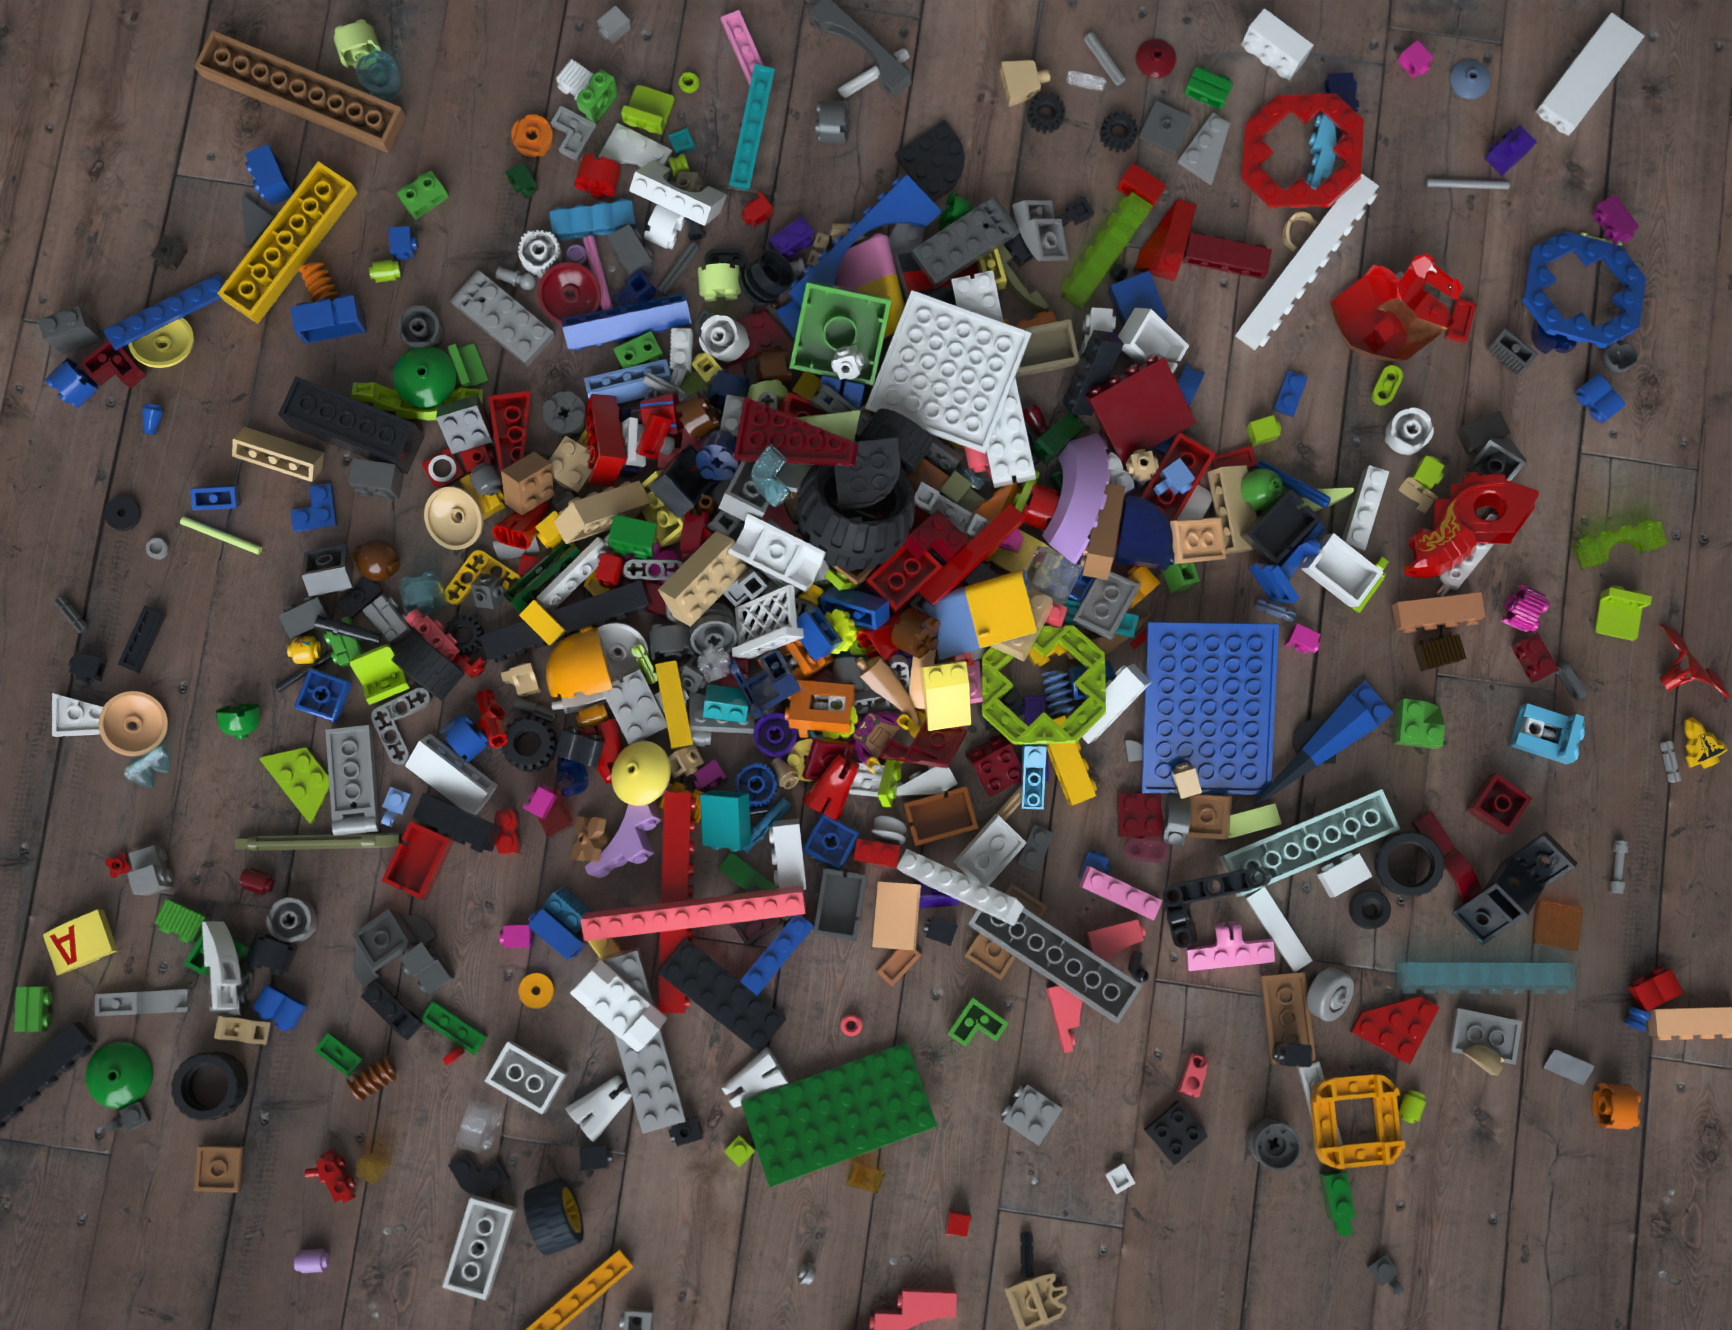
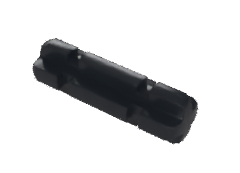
(1026, 1254)

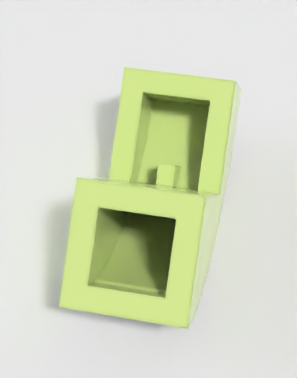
(1253, 820)

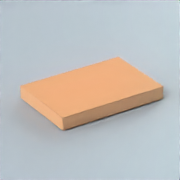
(1198, 540)
(896, 916)

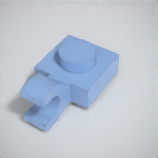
(395, 802)

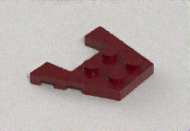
(762, 335)
(928, 748)

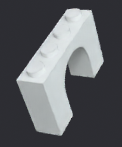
(652, 184)

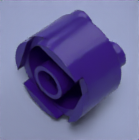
(771, 724)

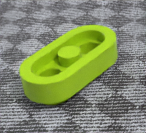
(1387, 386)

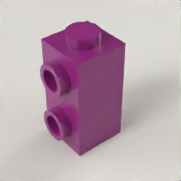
(1615, 220)

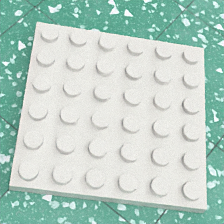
(949, 370)

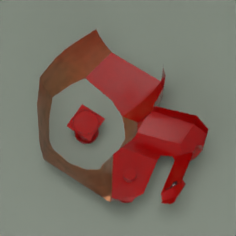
(1393, 315)

